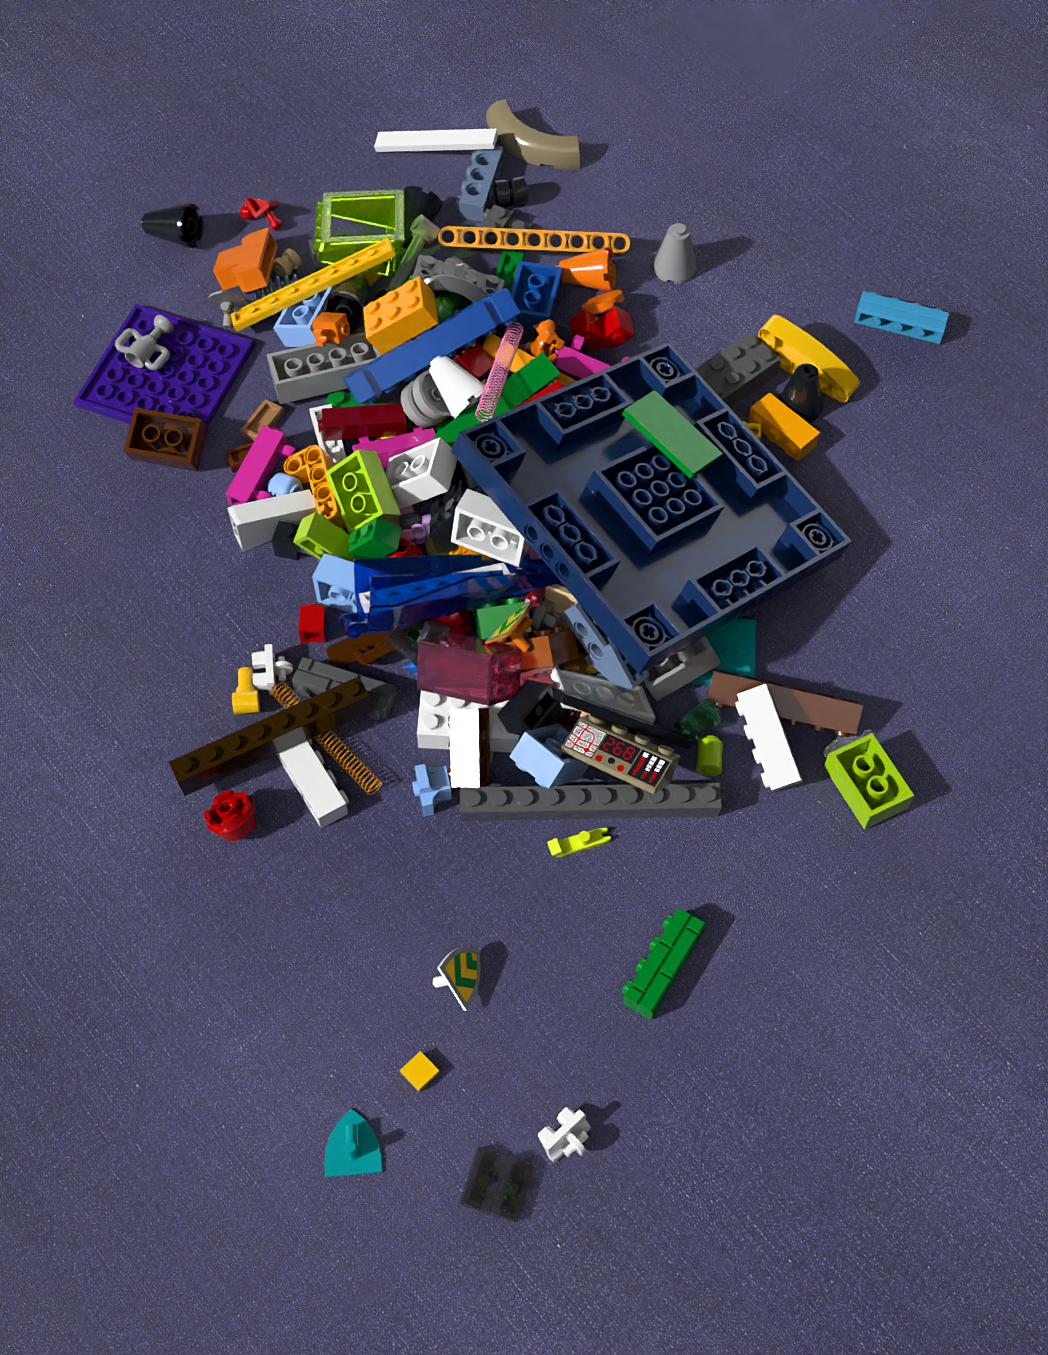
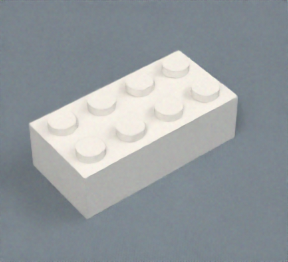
(434, 729)

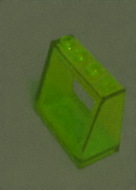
(372, 207)

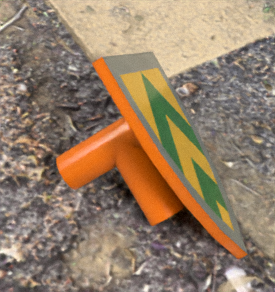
(514, 627)

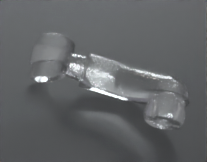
(843, 741)

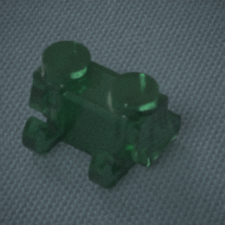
(698, 719)

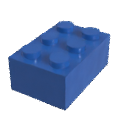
(535, 293)

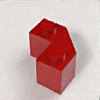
(603, 332)

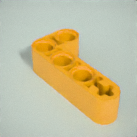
(311, 466)

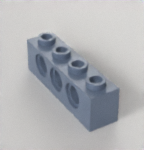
(479, 186)

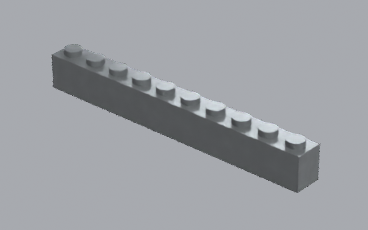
(588, 802)

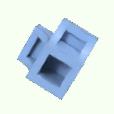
(431, 786)

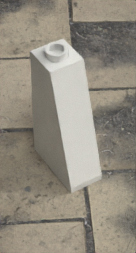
(257, 520)

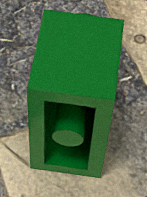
(374, 539)

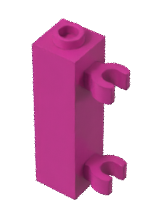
(575, 364)
(395, 445)
(258, 466)

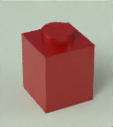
(312, 623)

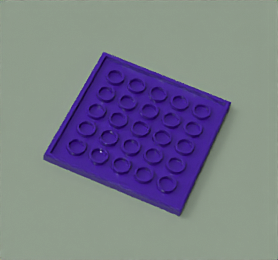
(189, 384)

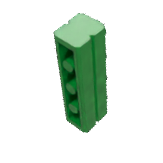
(664, 963)

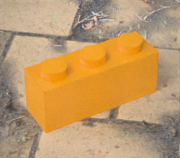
(784, 427)

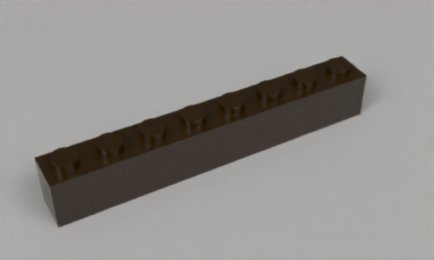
(271, 736)

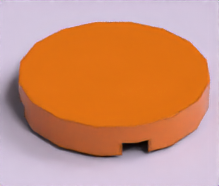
(603, 302)

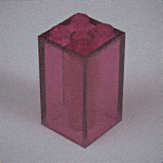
(469, 668)

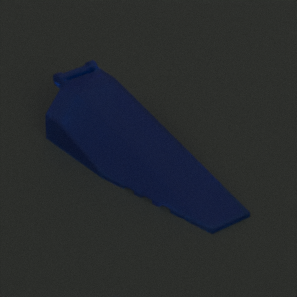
(433, 586)

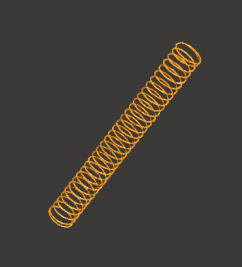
(376, 781)

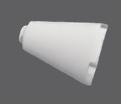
(455, 385)

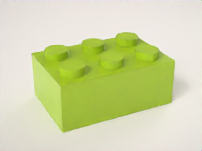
(362, 490)
(868, 781)

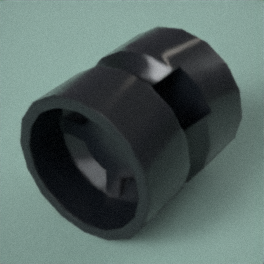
(510, 191)

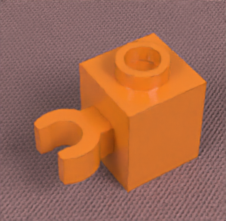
(330, 328)

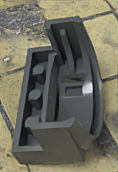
(456, 279)

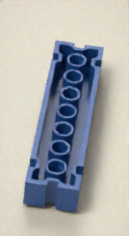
(441, 340)

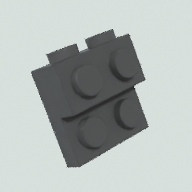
(501, 218)

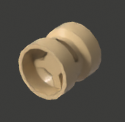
(287, 263)

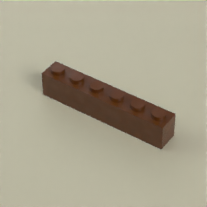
(791, 702)

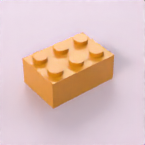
(400, 315)

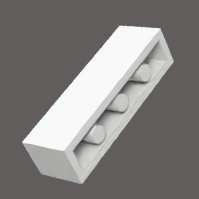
(769, 738)
(314, 783)

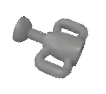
(144, 346)

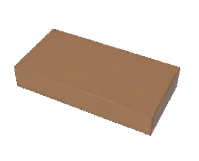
(266, 414)

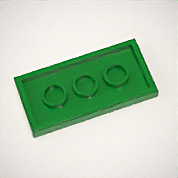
(672, 434)

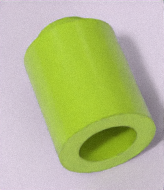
(709, 756)

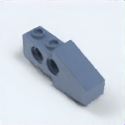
(601, 651)

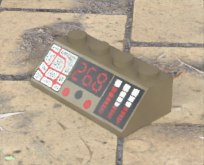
(621, 753)

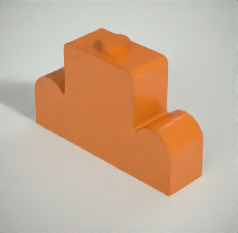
(247, 264)

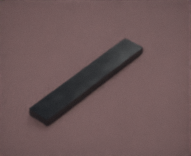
(622, 718)

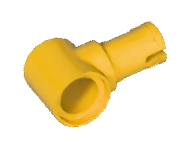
(246, 697)

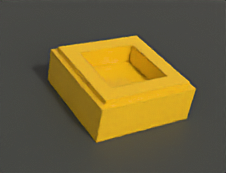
(419, 1071)

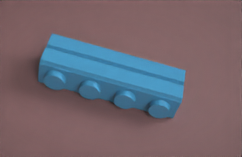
(901, 317)

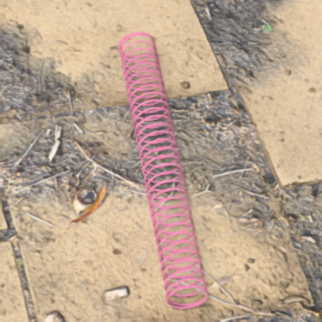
(484, 391)

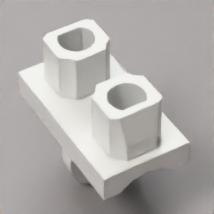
(266, 660)
(568, 1137)

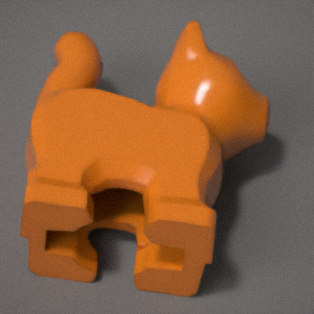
(546, 340)

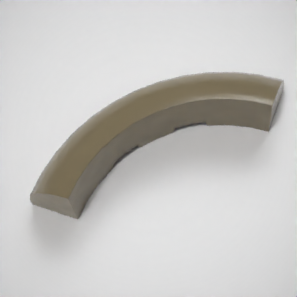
(531, 144)

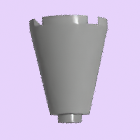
(676, 256)

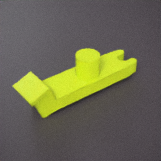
(577, 843)

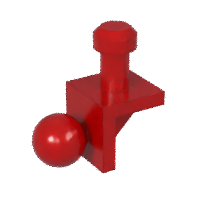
(261, 208)

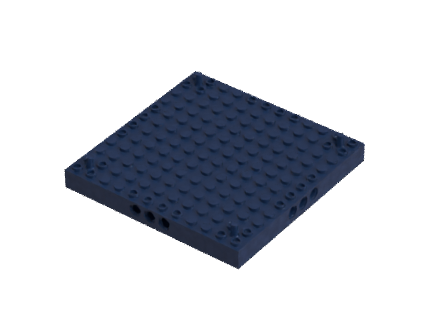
(629, 530)

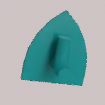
(352, 1148)

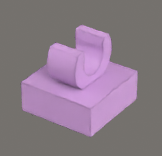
(423, 528)

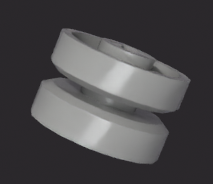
(424, 402)

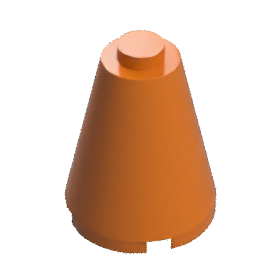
(590, 269)

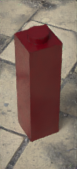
(362, 421)

